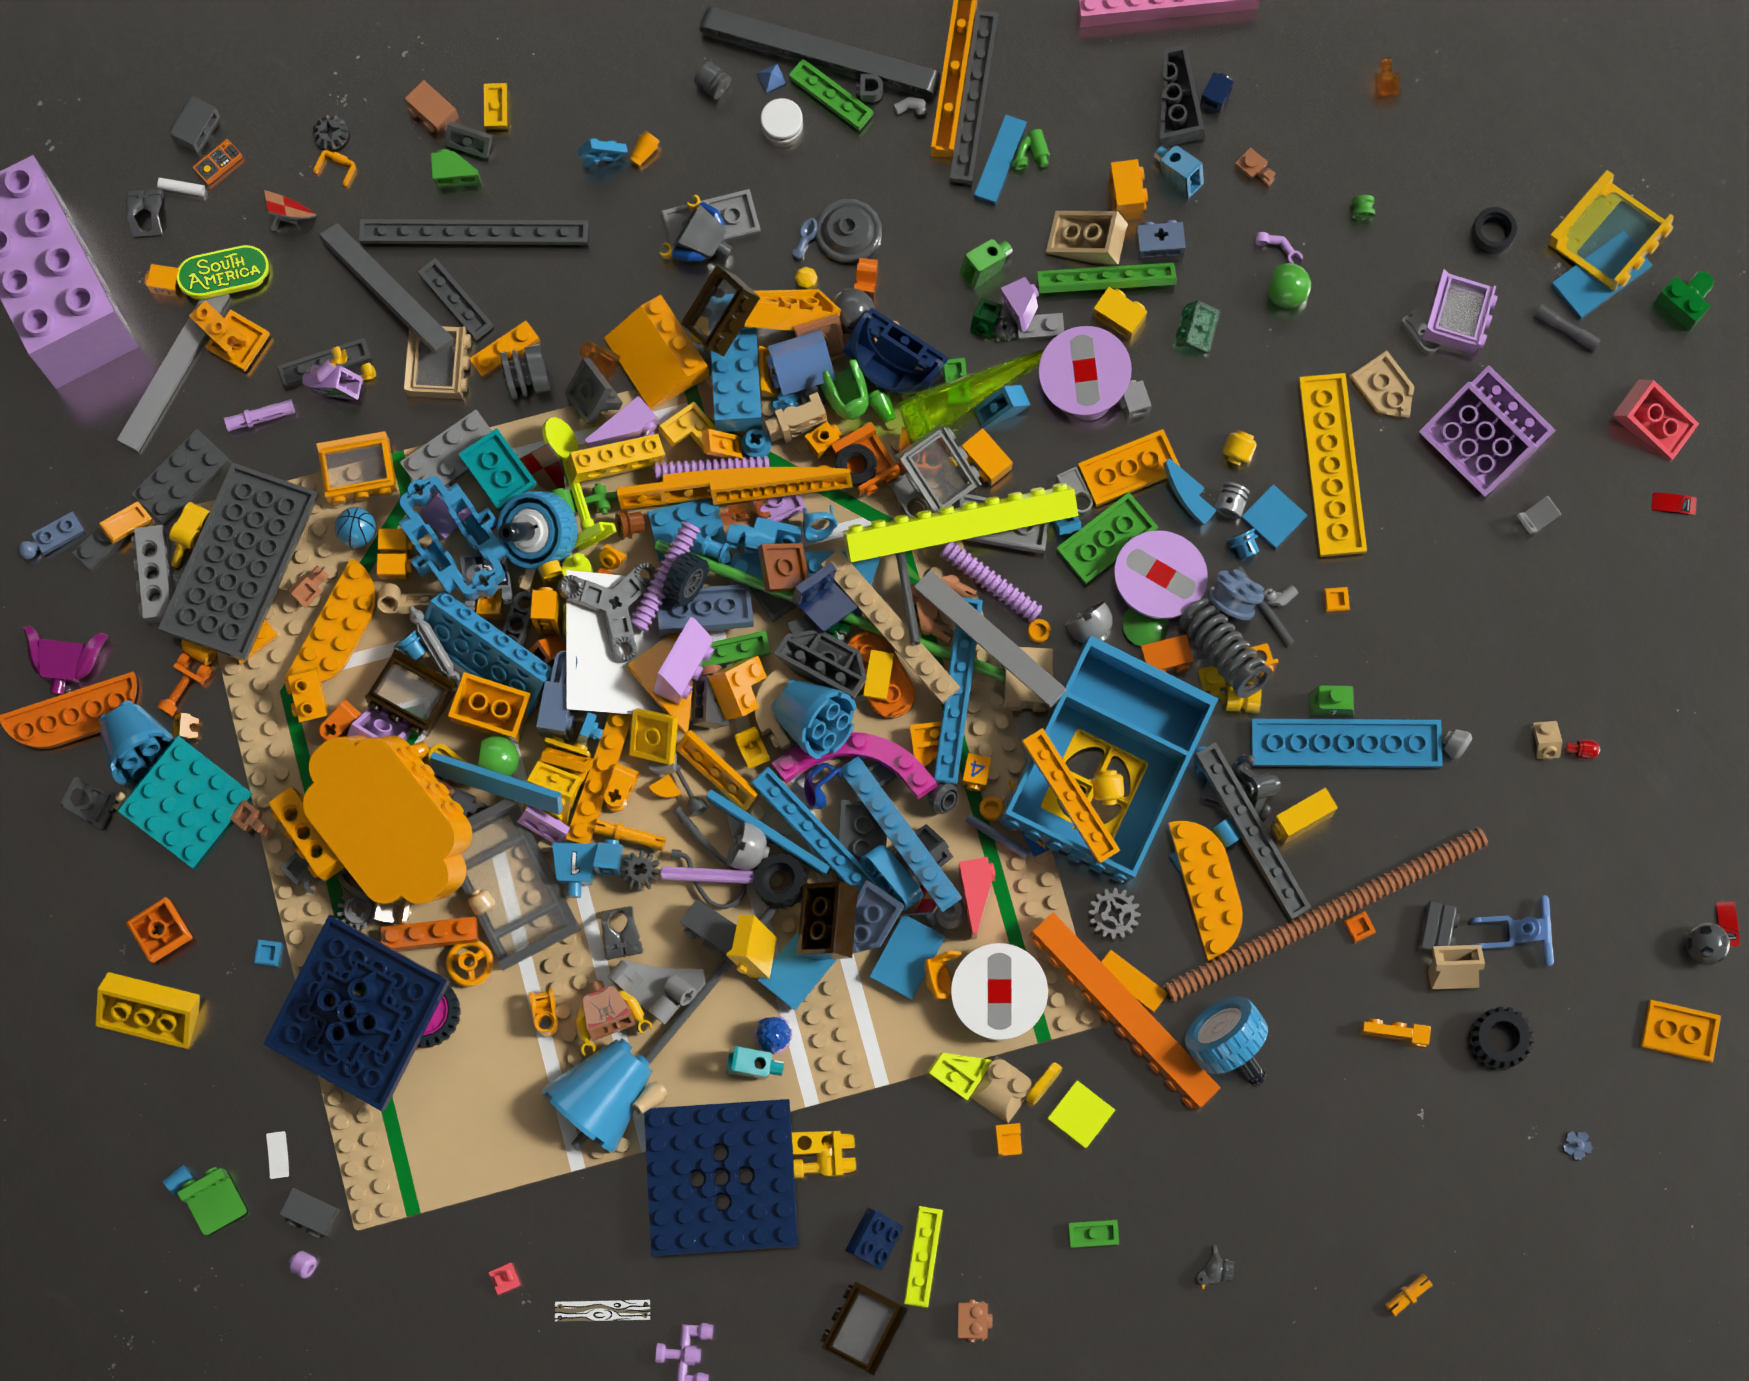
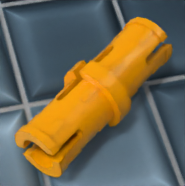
(1408, 1295)

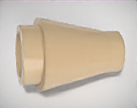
(652, 1096)

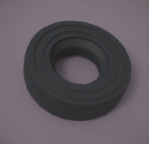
(862, 452)

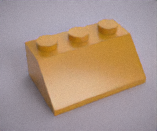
(490, 707)

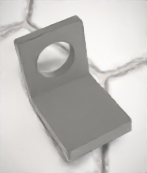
(1539, 515)

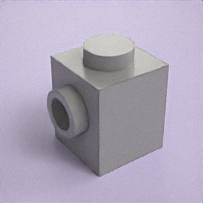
(1135, 400)

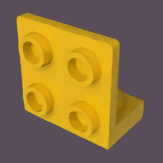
(559, 781)

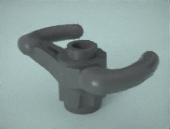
(1256, 786)

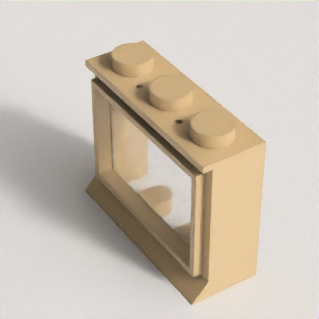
(438, 374)

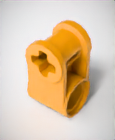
(621, 783)
(544, 1007)

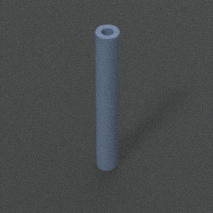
(997, 836)

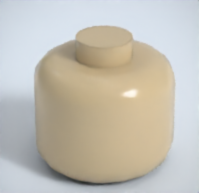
(481, 901)

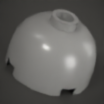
(1093, 622)
(748, 847)

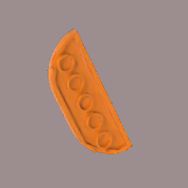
(69, 714)

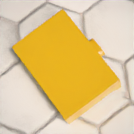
(753, 947)

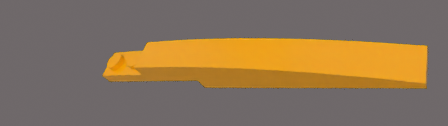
(734, 485)

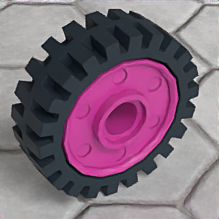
(443, 1021)

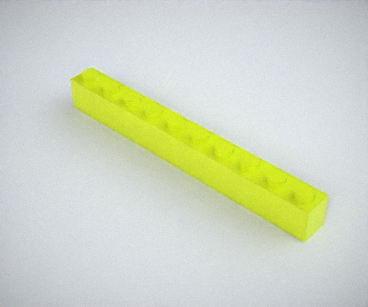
(960, 523)

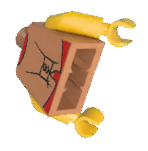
(606, 1013)

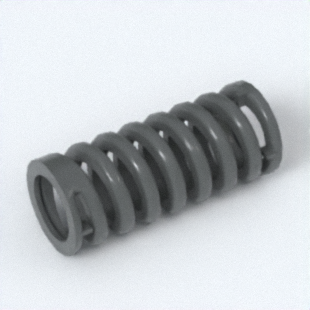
(1243, 674)

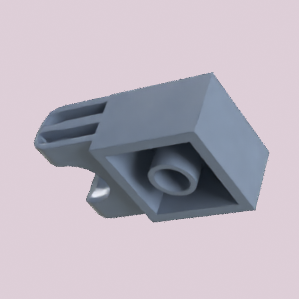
(553, 716)

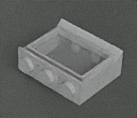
(938, 468)

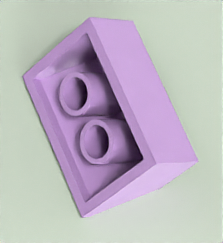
(684, 662)

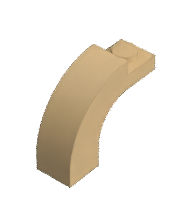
(765, 717)

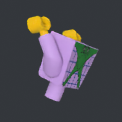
(336, 380)

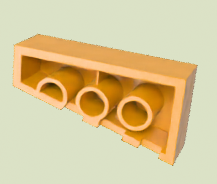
(789, 308)

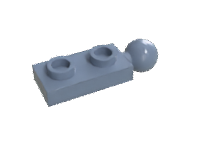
(52, 536)

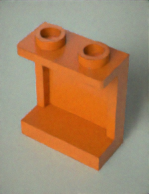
(886, 468)

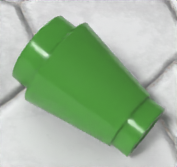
(881, 404)

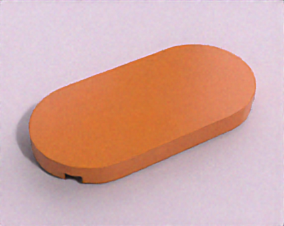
(901, 689)

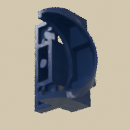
(894, 356)

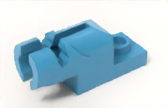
(764, 532)

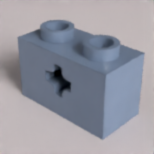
(1150, 245)

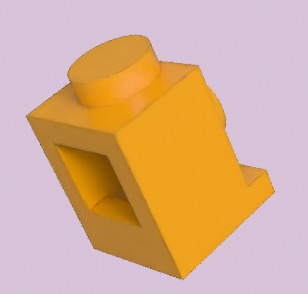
(819, 446)

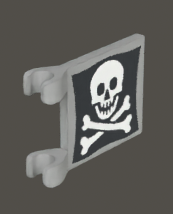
(474, 563)

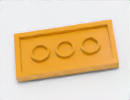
(1127, 467)

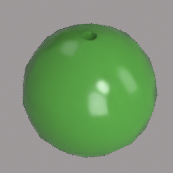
(1289, 285)
(498, 755)

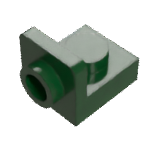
(985, 318)

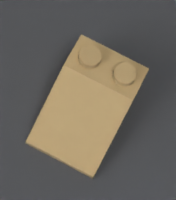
(1088, 236)

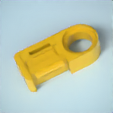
(550, 572)

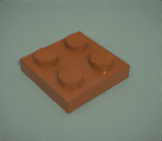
(782, 566)

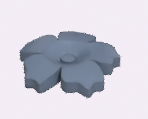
(1577, 1145)

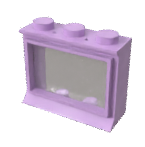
(1460, 313)

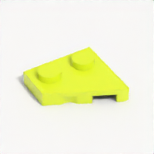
(959, 1072)

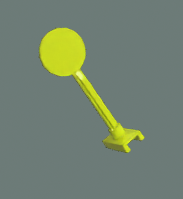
(564, 441)

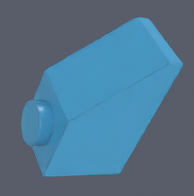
(1001, 405)
(609, 858)

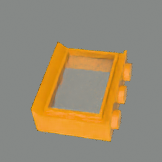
(357, 468)

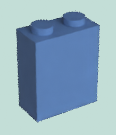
(799, 362)

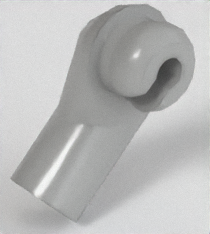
(911, 103)

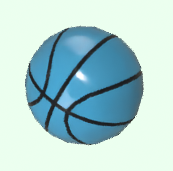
(355, 527)

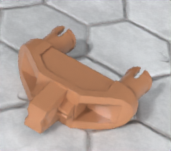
(928, 613)

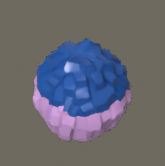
(773, 1034)

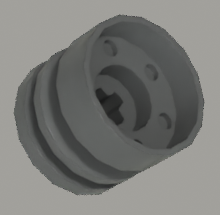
(525, 371)

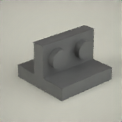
(591, 392)
(934, 844)

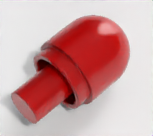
(1584, 748)

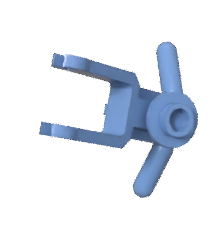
(1524, 930)

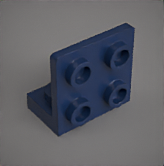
(823, 599)

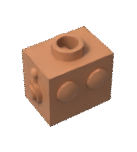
(973, 1321)

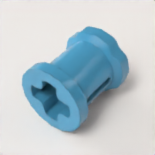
(714, 549)

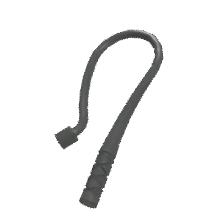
(678, 854)

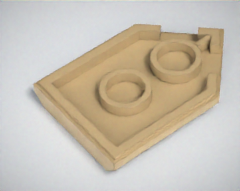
(1385, 386)

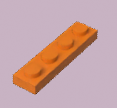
(430, 934)

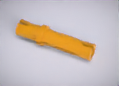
(630, 835)

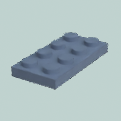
(712, 608)

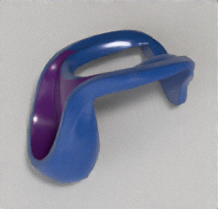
(813, 791)

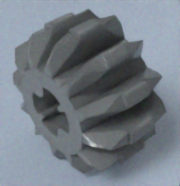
(641, 879)

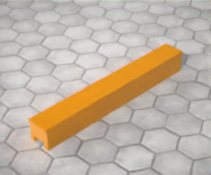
(953, 78)

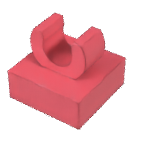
(504, 1278)

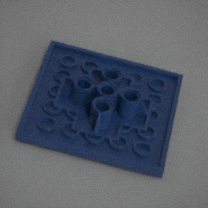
(396, 995)
(683, 1144)

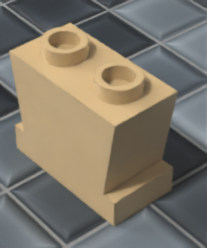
(1456, 966)

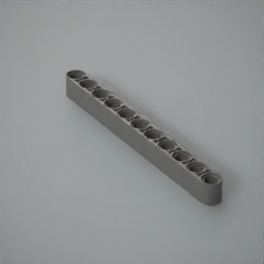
(818, 51)

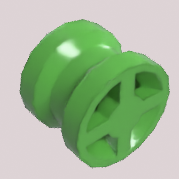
(1363, 207)

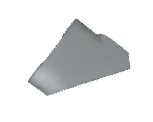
(658, 988)

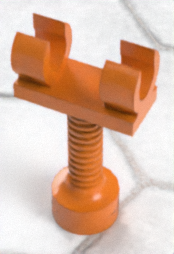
(168, 706)

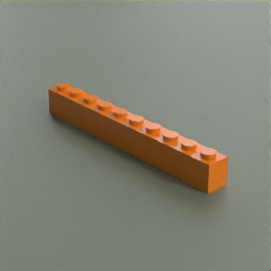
(1124, 1011)

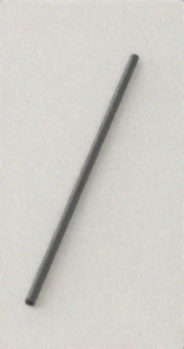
(690, 1008)

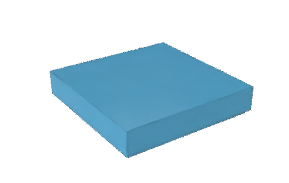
(1274, 516)

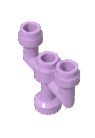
(688, 1354)

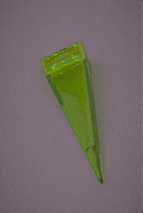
(954, 398)

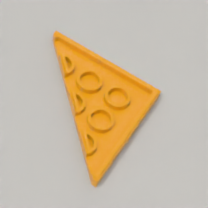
(645, 671)

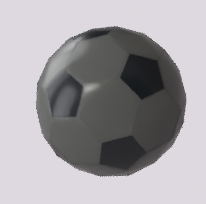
(1708, 943)

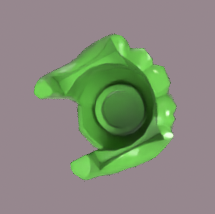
(847, 393)

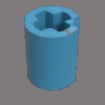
(177, 1179)

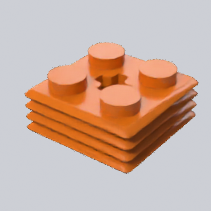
(144, 926)

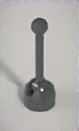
(695, 805)

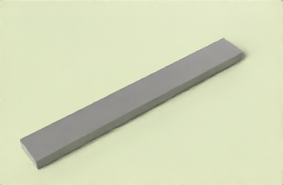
(166, 379)
(990, 638)

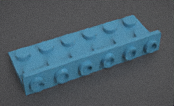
(485, 649)

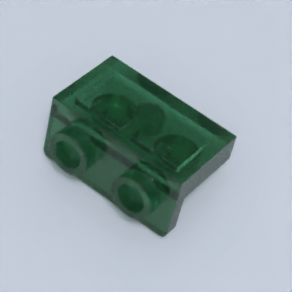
(1197, 326)

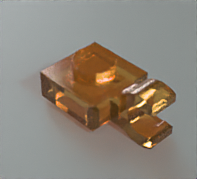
(1387, 82)
(601, 356)
(743, 511)

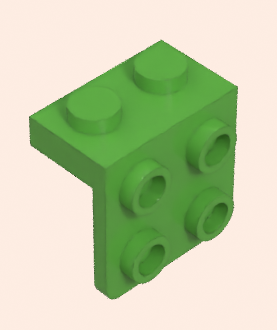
(213, 1200)

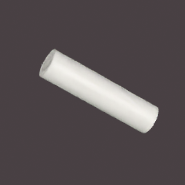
(181, 187)

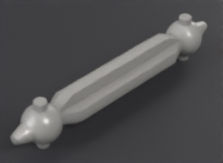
(434, 645)

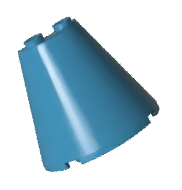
(601, 1092)

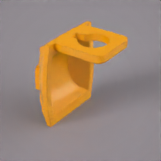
(938, 975)

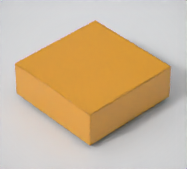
(1336, 600)

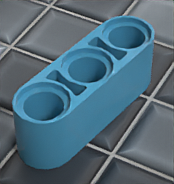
(891, 876)

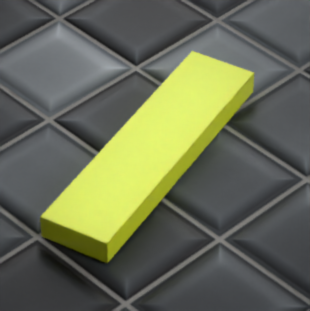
(923, 1256)

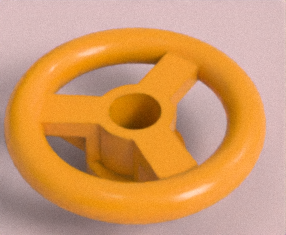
(453, 956)

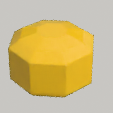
(806, 278)

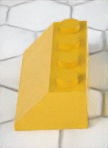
(147, 1010)

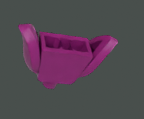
(62, 660)

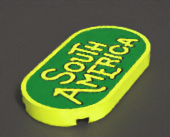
(222, 272)

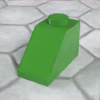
(452, 169)

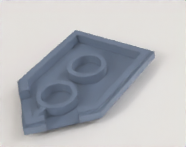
(874, 917)

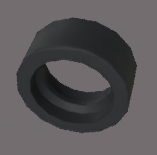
(1502, 215)

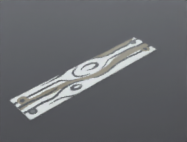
(602, 1310)

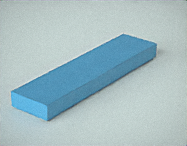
(1000, 159)

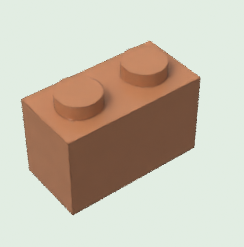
(431, 108)

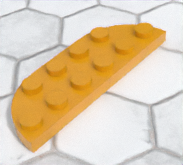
(339, 624)
(1208, 886)

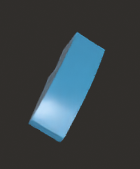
(1187, 492)

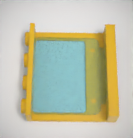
(1609, 233)

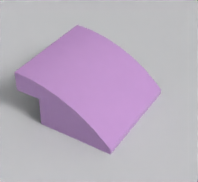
(1487, 430)

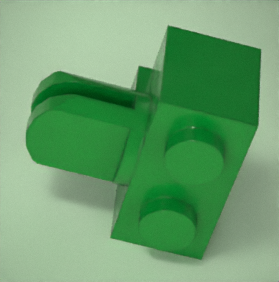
(1686, 300)

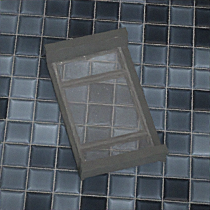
(528, 901)

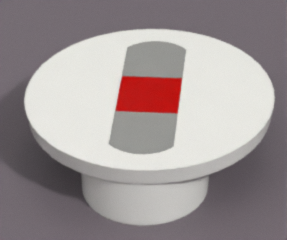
(999, 991)

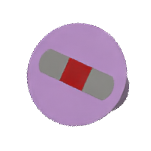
(1085, 371)
(1160, 574)

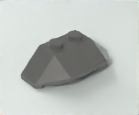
(823, 660)

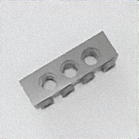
(143, 540)

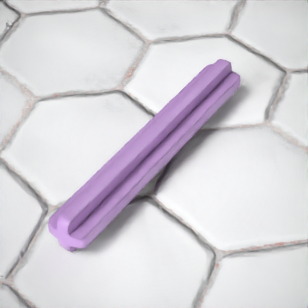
(707, 875)

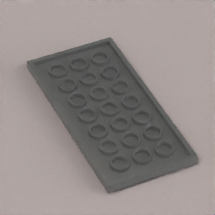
(238, 562)

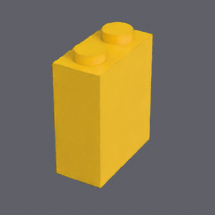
(1303, 816)

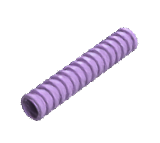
(662, 469)
(991, 581)
(653, 597)

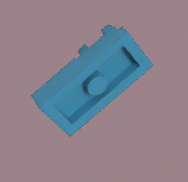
(589, 729)

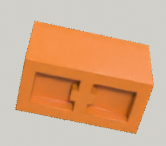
(1169, 654)

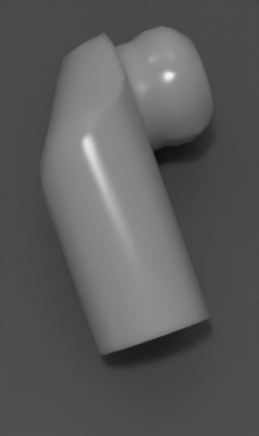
(1280, 599)

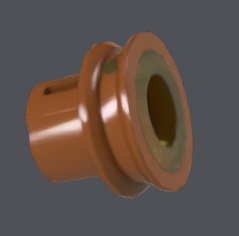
(629, 523)

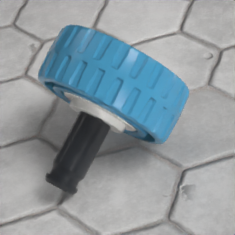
(537, 529)
(1228, 1038)

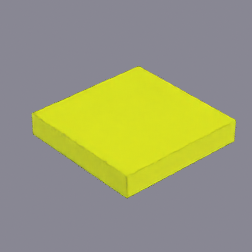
(1081, 1114)

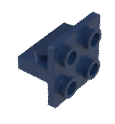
(874, 1238)

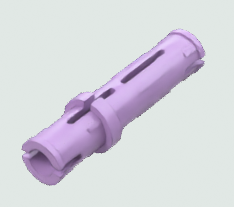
(259, 415)

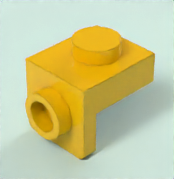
(751, 747)

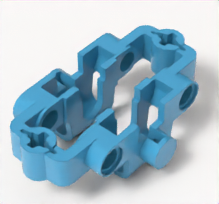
(474, 530)

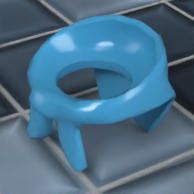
(818, 535)

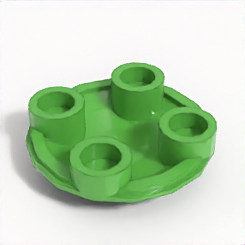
(1143, 629)

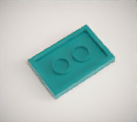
(497, 468)

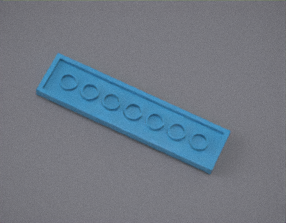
(1346, 743)

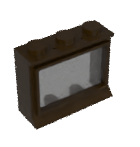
(720, 310)
(411, 693)
(863, 1328)

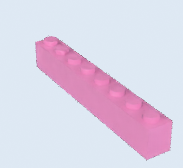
(1124, 11)

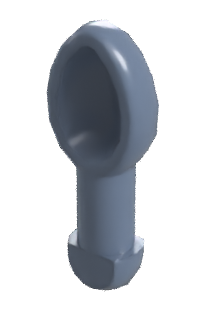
(807, 233)

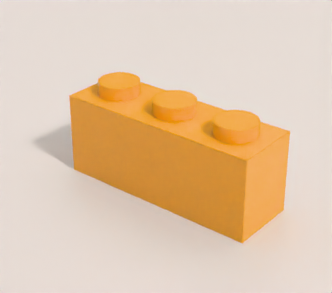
(546, 611)

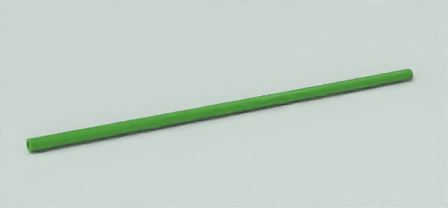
(853, 618)

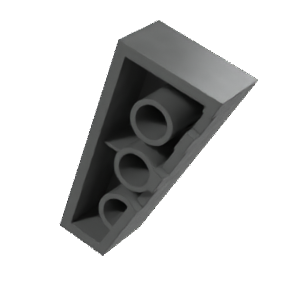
(1180, 105)

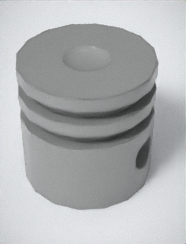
(1232, 500)

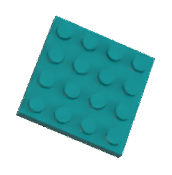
(184, 801)

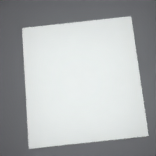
(600, 679)

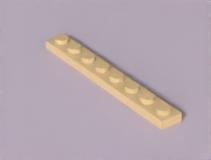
(892, 628)

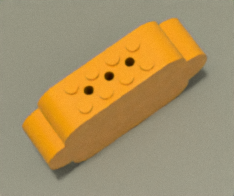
(387, 818)

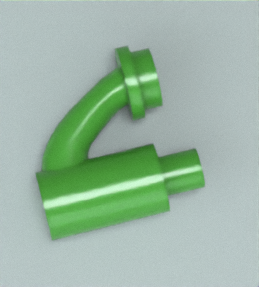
(1037, 142)

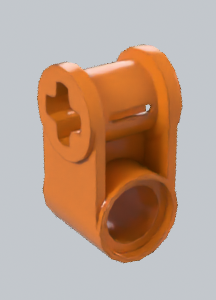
(339, 721)

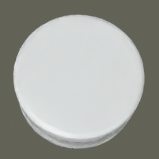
(781, 121)

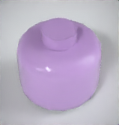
(302, 1264)

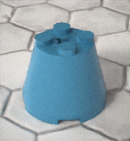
(815, 716)
(132, 741)

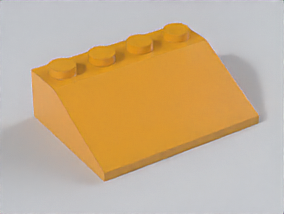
(657, 353)

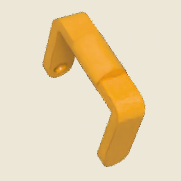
(337, 157)

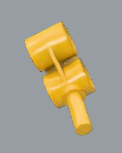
(185, 530)

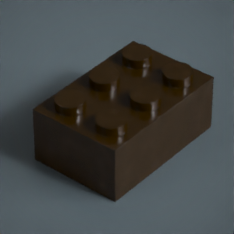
(827, 920)

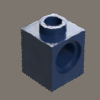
(1217, 91)

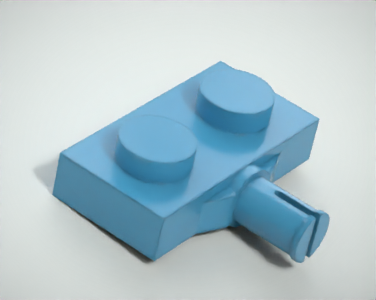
(597, 151)

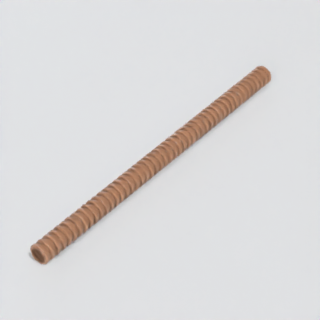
(1326, 914)

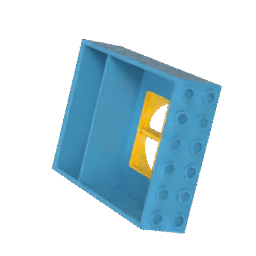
(1129, 714)

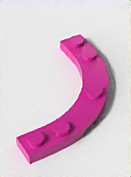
(866, 747)

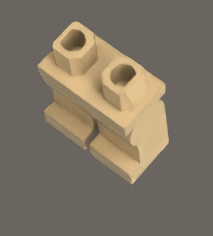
(797, 420)

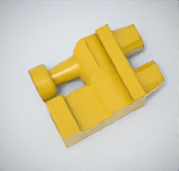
(827, 1148)

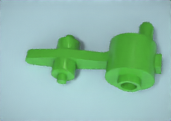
(600, 498)

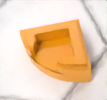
(665, 788)

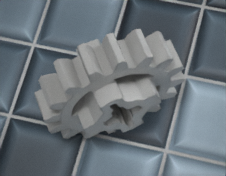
(1100, 919)

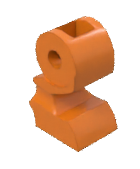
(866, 276)

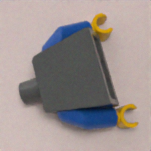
(700, 235)

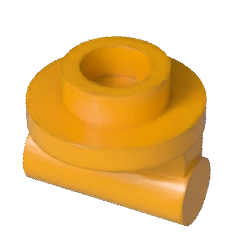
(611, 557)

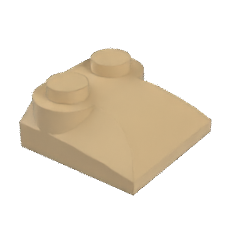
(1002, 1089)

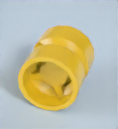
(1249, 704)

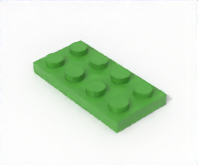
(1101, 540)

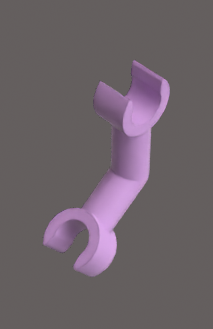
(1264, 239)

